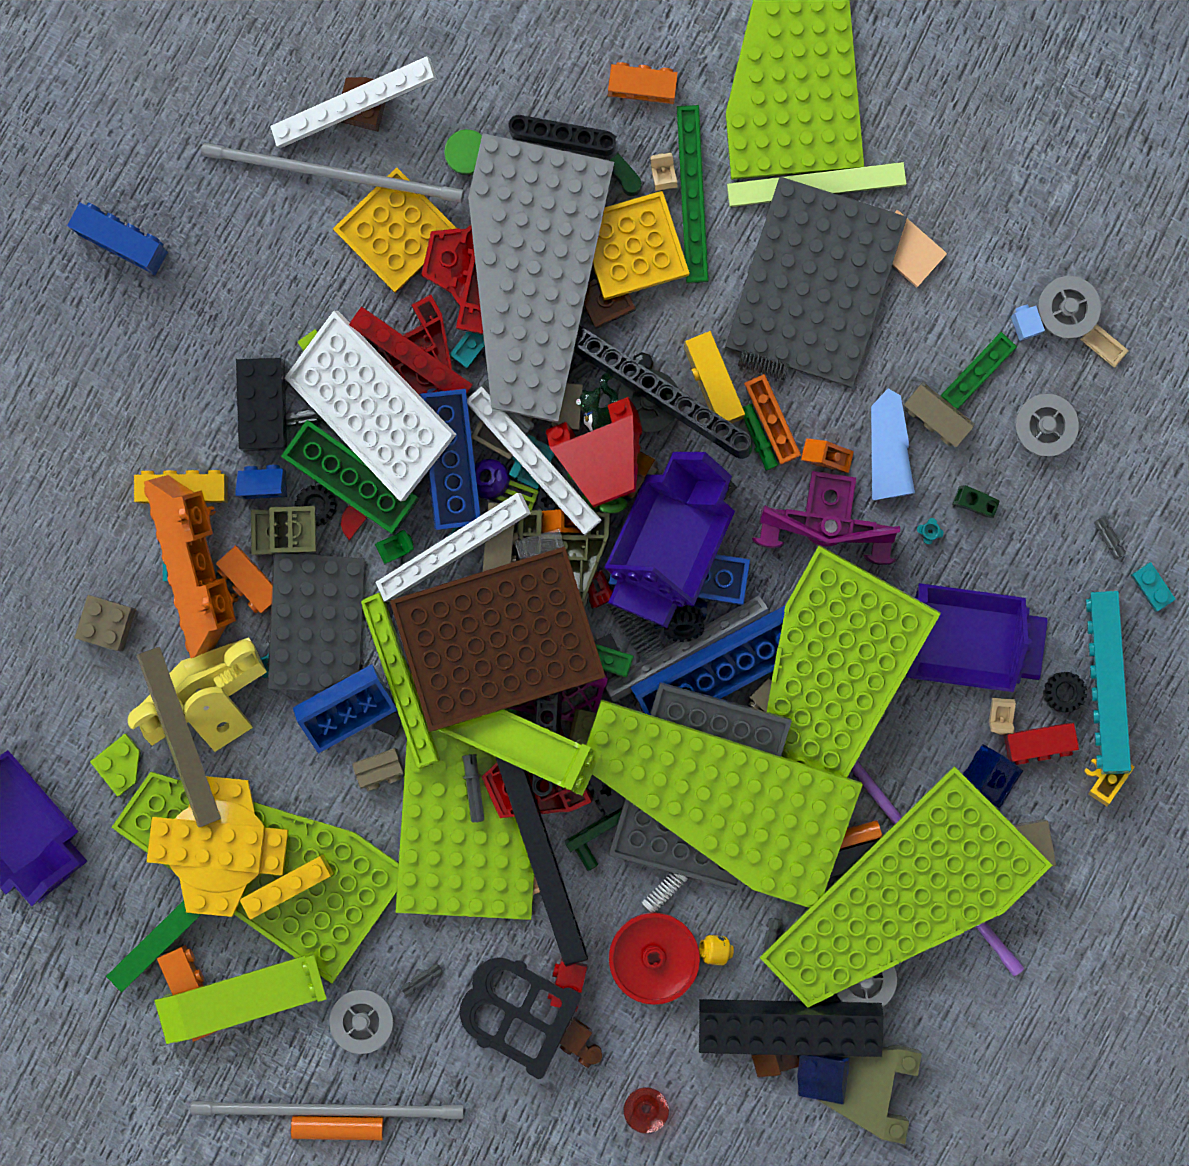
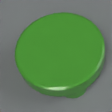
(462, 151)

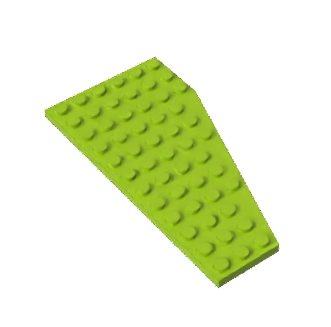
(795, 92)
(842, 659)
(739, 806)
(320, 920)

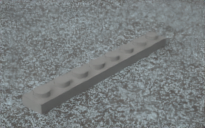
(714, 631)

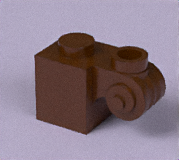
(575, 1042)

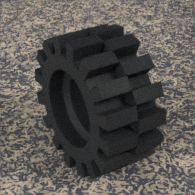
(327, 497)
(685, 624)
(1078, 692)

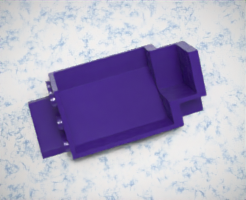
(671, 537)
(979, 639)
(33, 836)

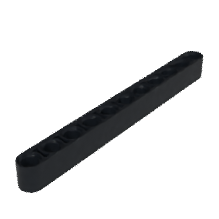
(661, 388)
(543, 863)

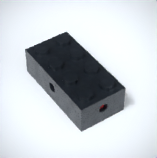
(261, 404)

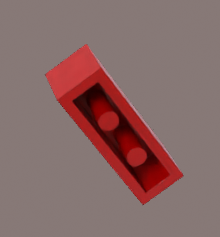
(1041, 743)

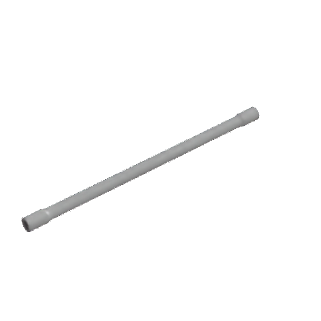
(222, 152)
(211, 1108)

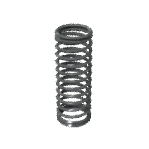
(744, 356)

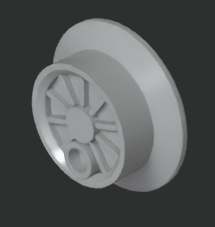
(1069, 307)
(1047, 425)
(872, 990)
(361, 1021)

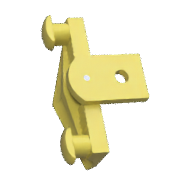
(204, 693)

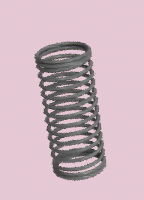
(647, 654)

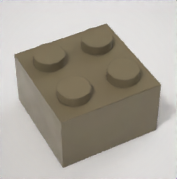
(105, 623)

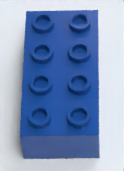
(115, 237)
(345, 708)

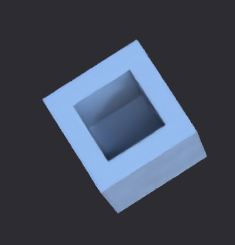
(1027, 322)

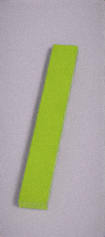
(400, 681)

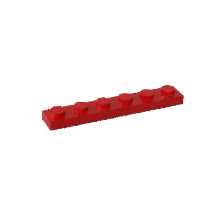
(407, 352)

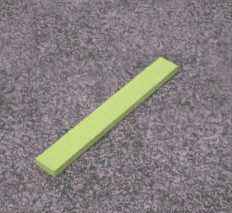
(832, 181)

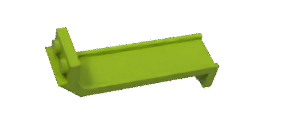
(530, 748)
(240, 999)

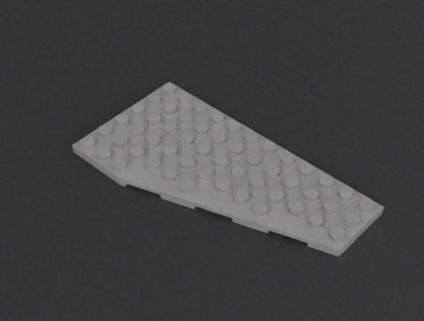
(534, 252)

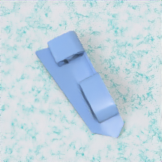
(889, 449)

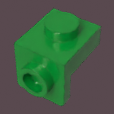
(395, 547)

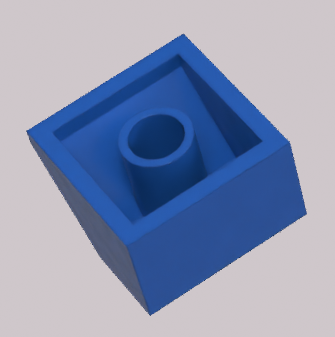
(261, 483)

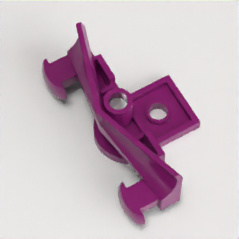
(828, 522)

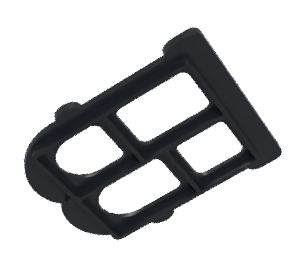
(483, 993)

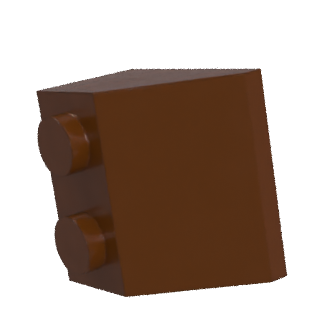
(370, 118)

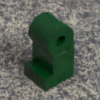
(626, 176)
(976, 501)

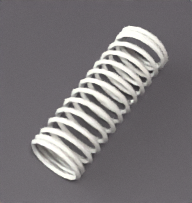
(652, 909)

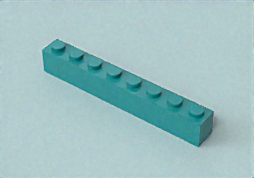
(1109, 683)

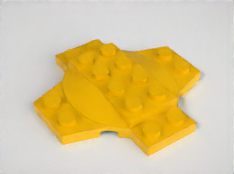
(221, 856)

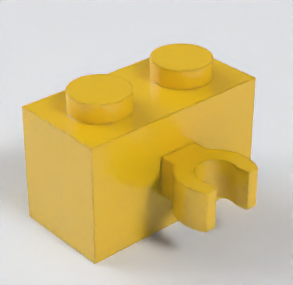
(1107, 784)

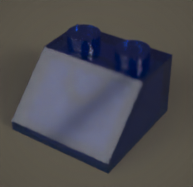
(992, 775)
(823, 1077)

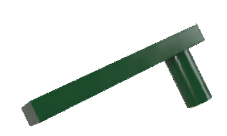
(578, 841)

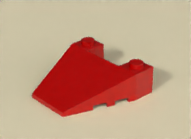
(429, 337)
(604, 459)
(561, 801)

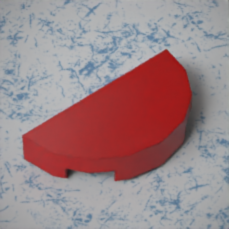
(351, 521)

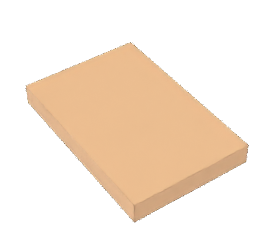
(916, 254)

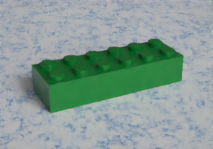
(347, 477)

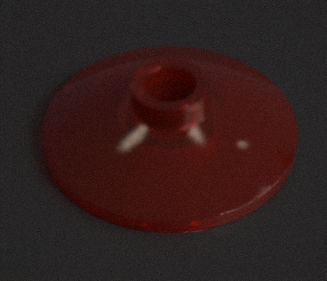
(649, 1121)

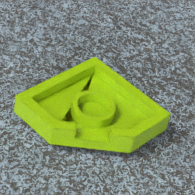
(119, 764)

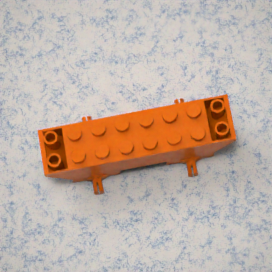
(182, 530)

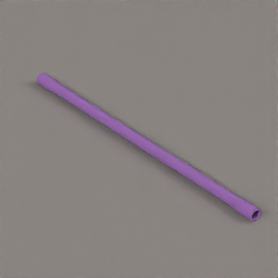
(1006, 956)

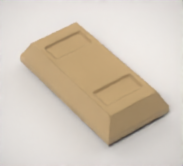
(1104, 345)

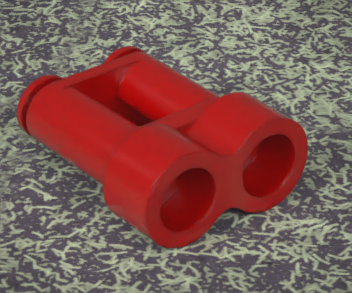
(602, 597)

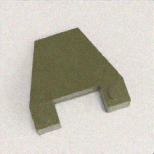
(583, 551)
(870, 1091)

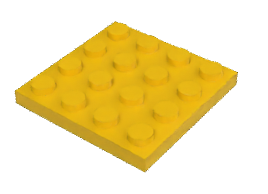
(392, 231)
(637, 247)

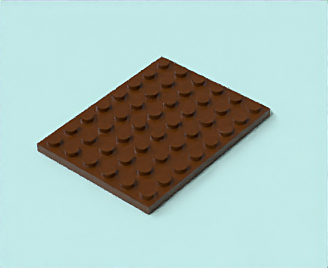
(497, 639)

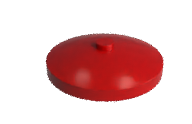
(654, 958)

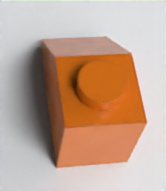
(827, 455)
(558, 520)

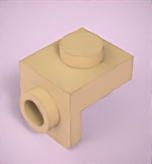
(663, 171)
(1002, 716)

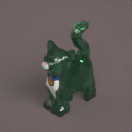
(596, 416)

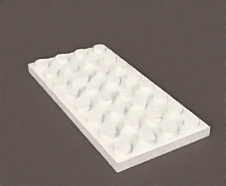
(370, 406)

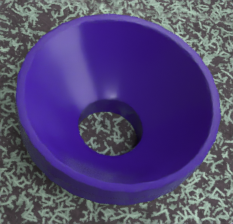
(499, 480)

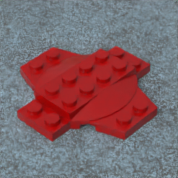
(452, 267)

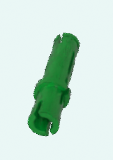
(760, 441)

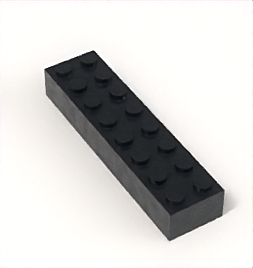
(790, 1028)

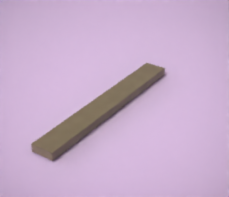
(178, 736)

